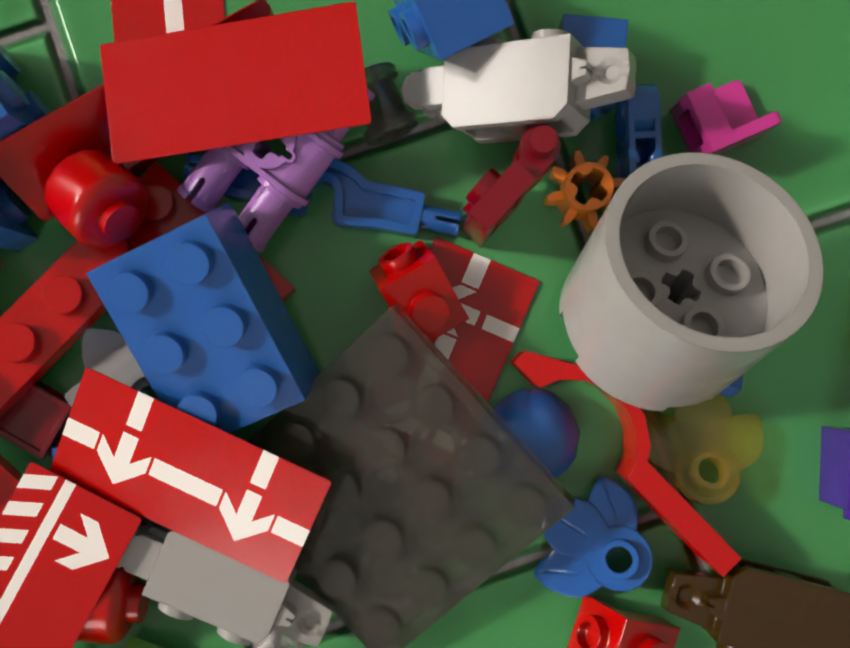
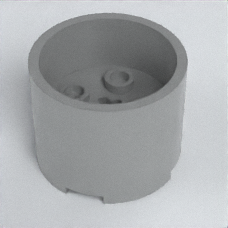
(689, 280)

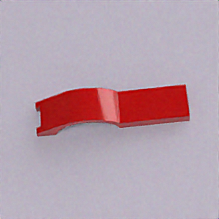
(635, 468)

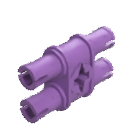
(282, 179)

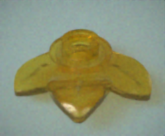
(705, 434)

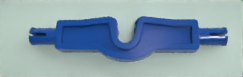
(358, 202)

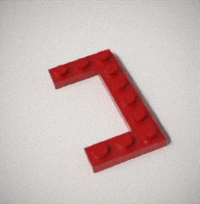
(65, 303)

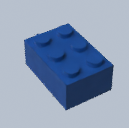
(207, 323)

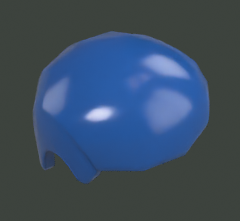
(543, 425)

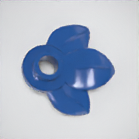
(585, 537)

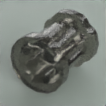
(387, 108)

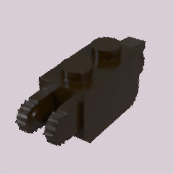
(760, 606)

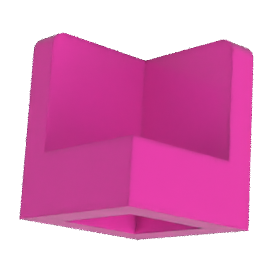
(719, 118)

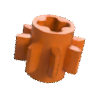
(601, 192)

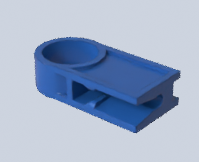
(638, 130)

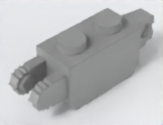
(508, 87)
(214, 588)

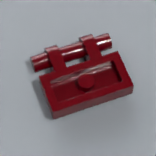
(499, 195)

